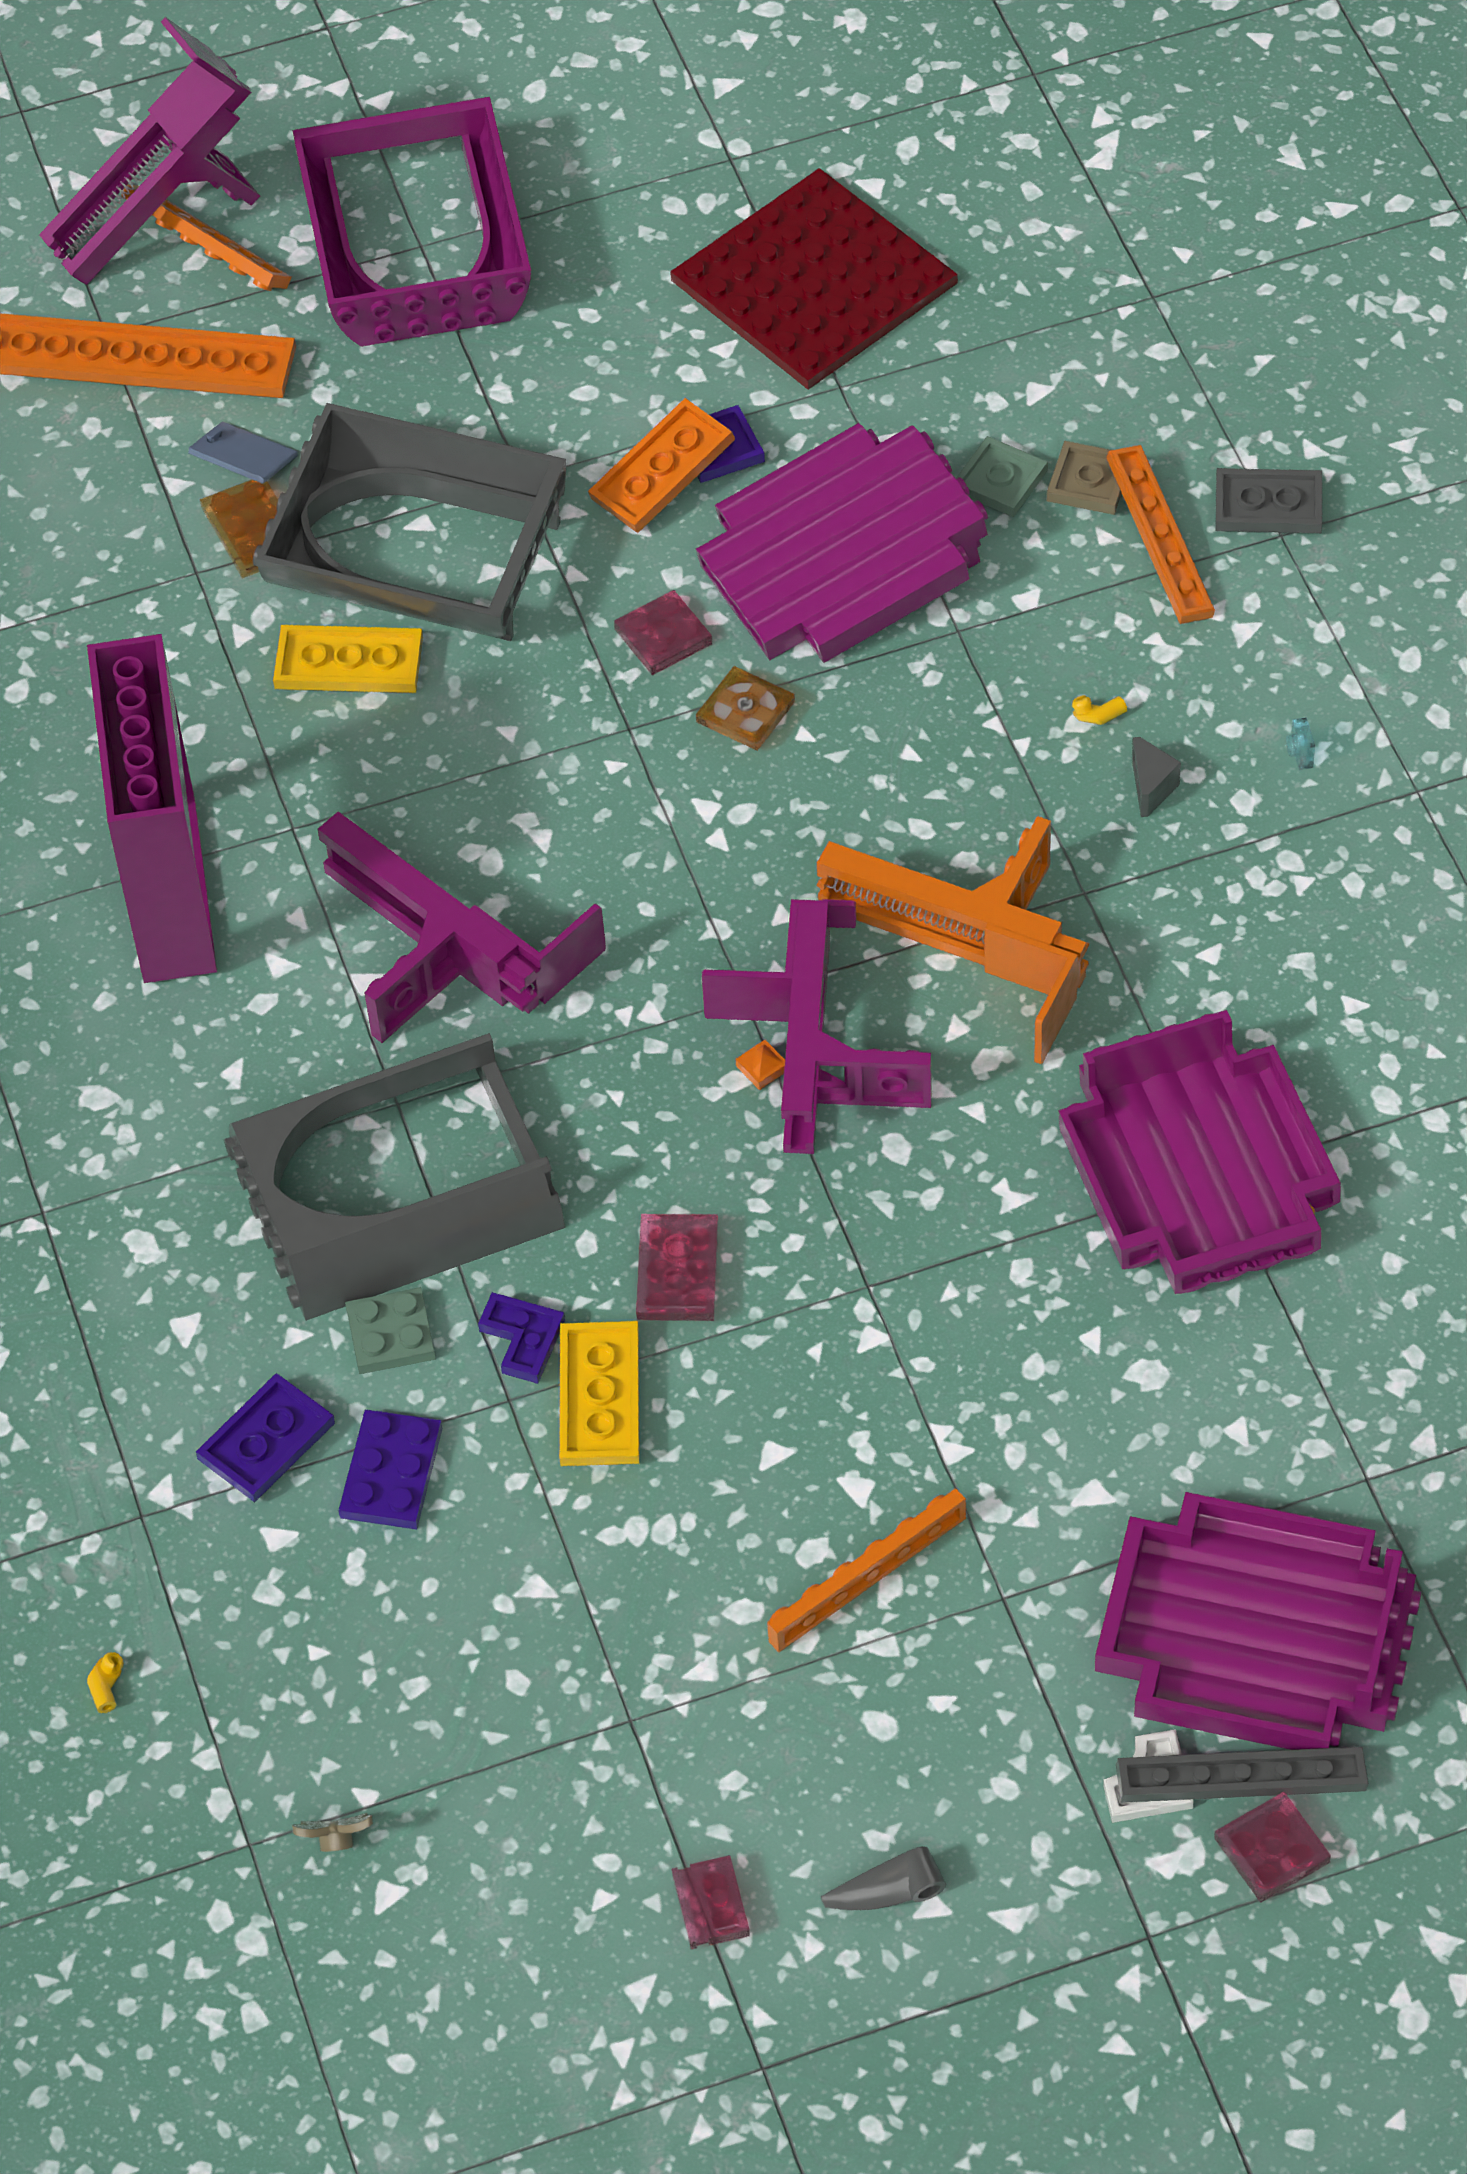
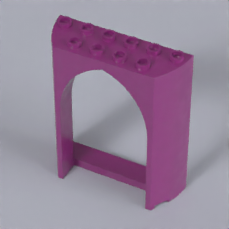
(380, 315)

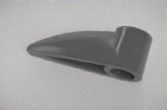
(896, 1881)

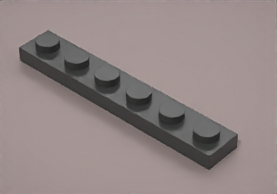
(1241, 1774)

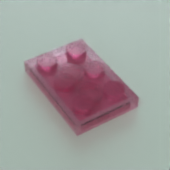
(677, 1267)

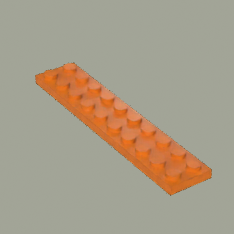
(145, 355)

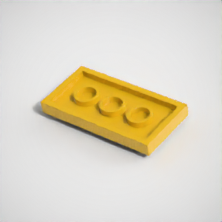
(348, 658)
(599, 1393)

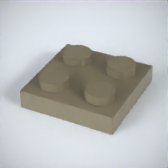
(1084, 479)

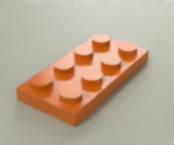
(661, 465)

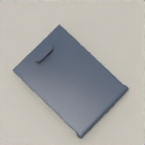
(242, 452)

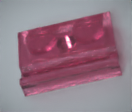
(710, 1902)

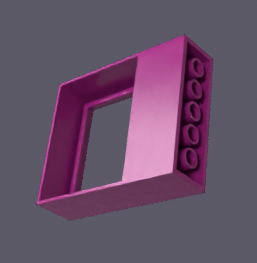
(151, 808)

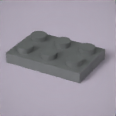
(1268, 500)

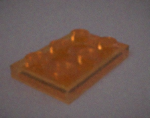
(240, 520)

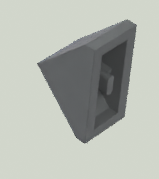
(1154, 775)

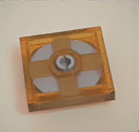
(745, 708)

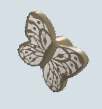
(335, 1834)

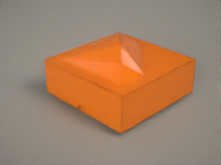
(761, 1064)

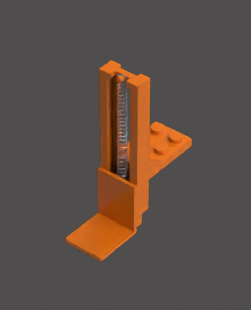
(976, 925)

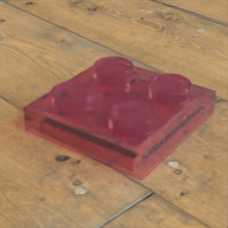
(663, 632)
(1272, 1847)

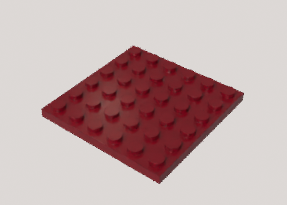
(814, 278)

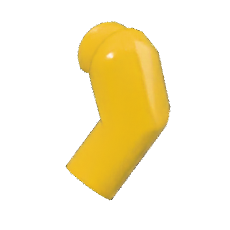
(1096, 714)
(102, 1680)

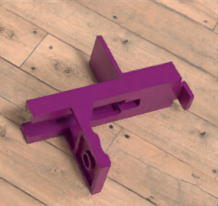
(800, 999)

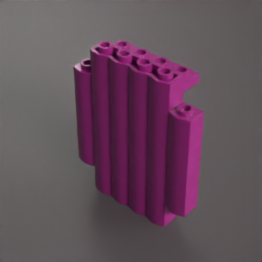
(844, 541)
(1198, 1154)
(1258, 1624)

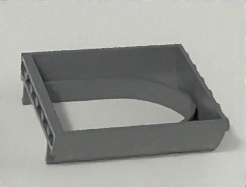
(375, 455)
(363, 1256)

